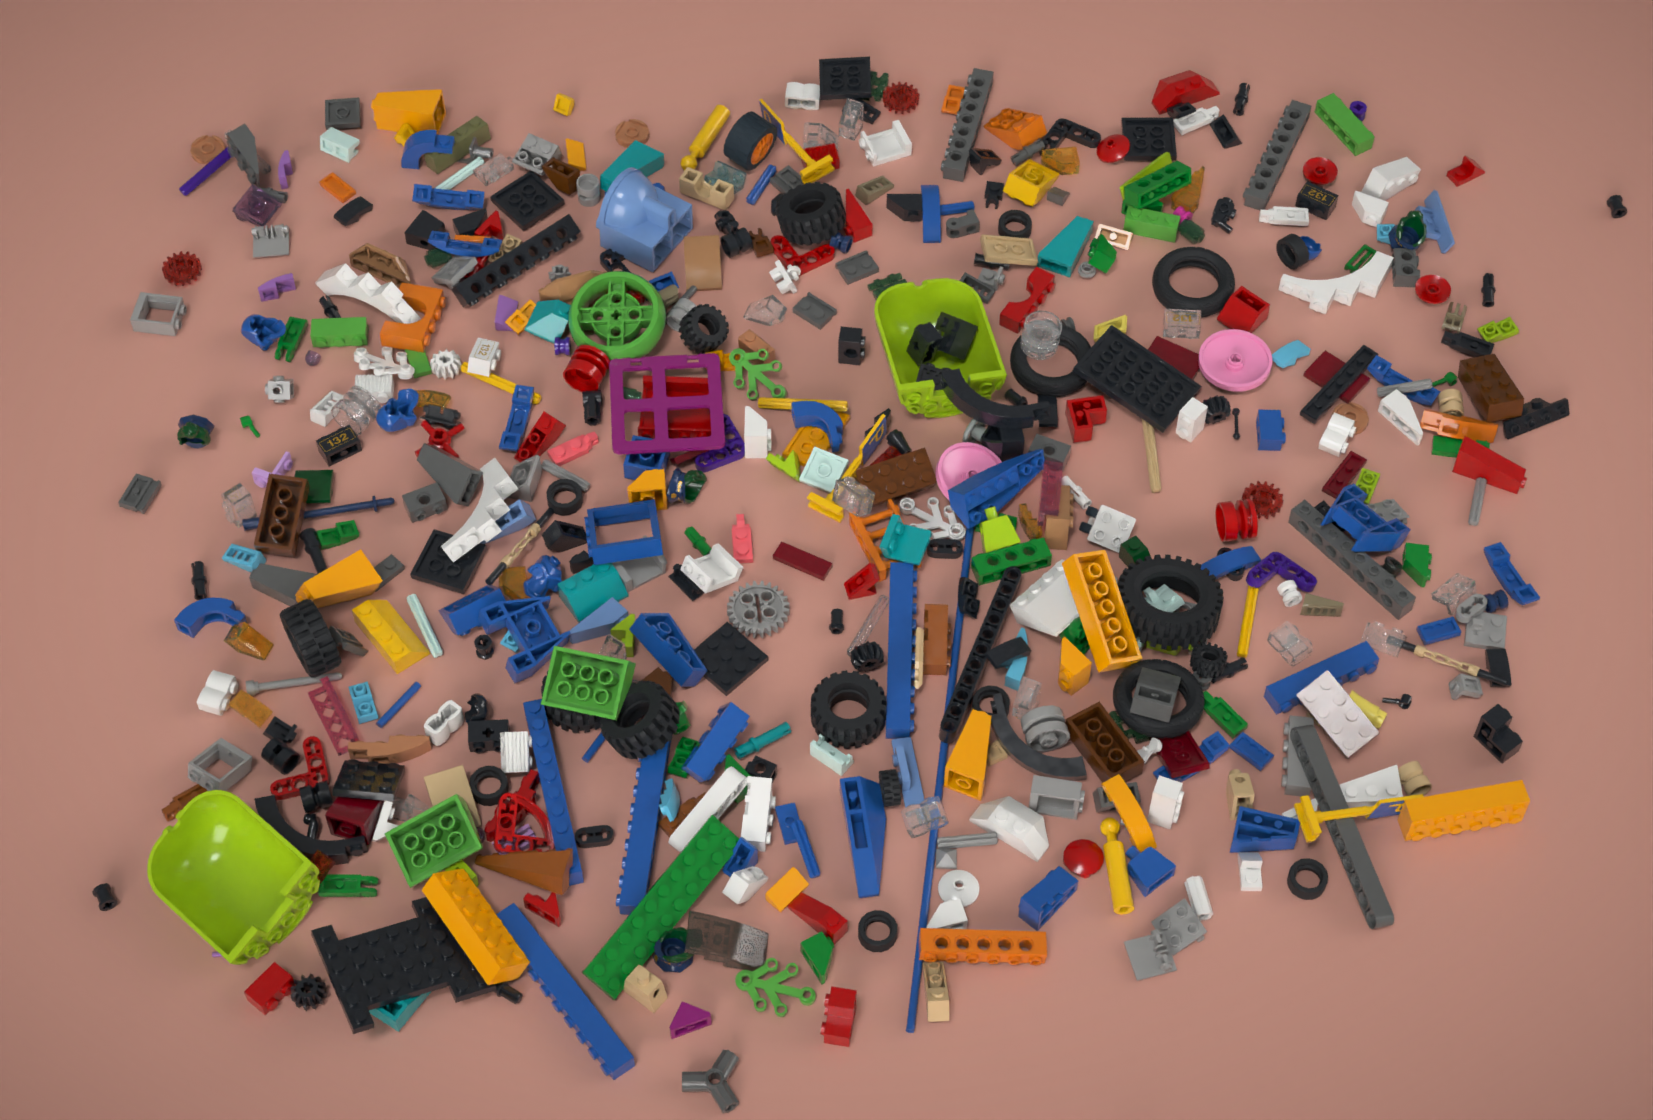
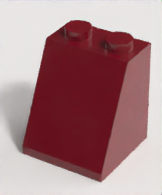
(353, 817)

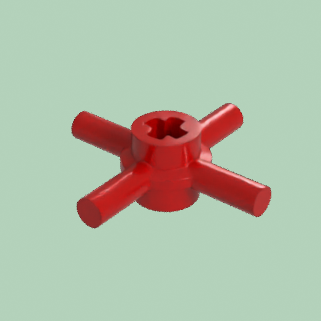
(441, 438)

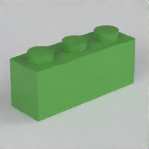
(1152, 224)
(339, 332)

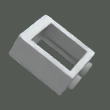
(158, 301)
(229, 754)
(1056, 797)

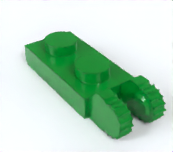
(290, 340)
(347, 886)

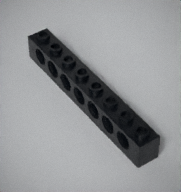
(463, 290)

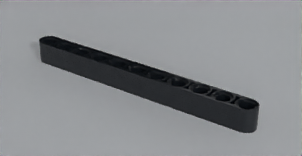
(1009, 584)

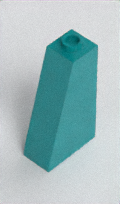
(636, 156)
(1067, 247)

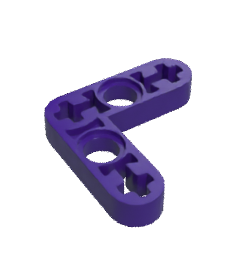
(730, 445)
(1281, 566)

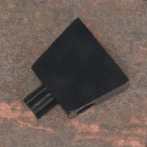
(420, 230)

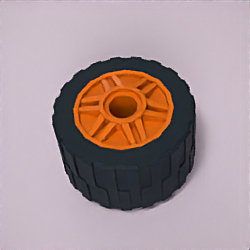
(750, 140)

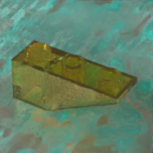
(1189, 195)

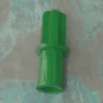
(699, 542)

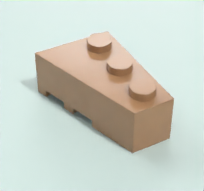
(1058, 526)

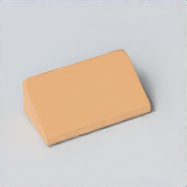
(1116, 237)

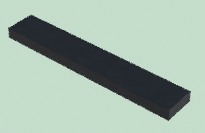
(1338, 384)

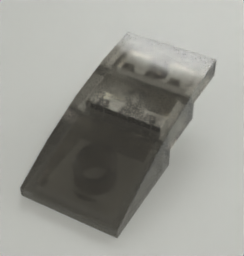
(726, 941)

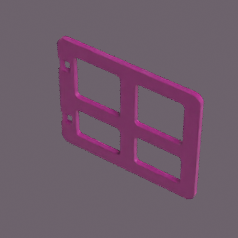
(661, 404)

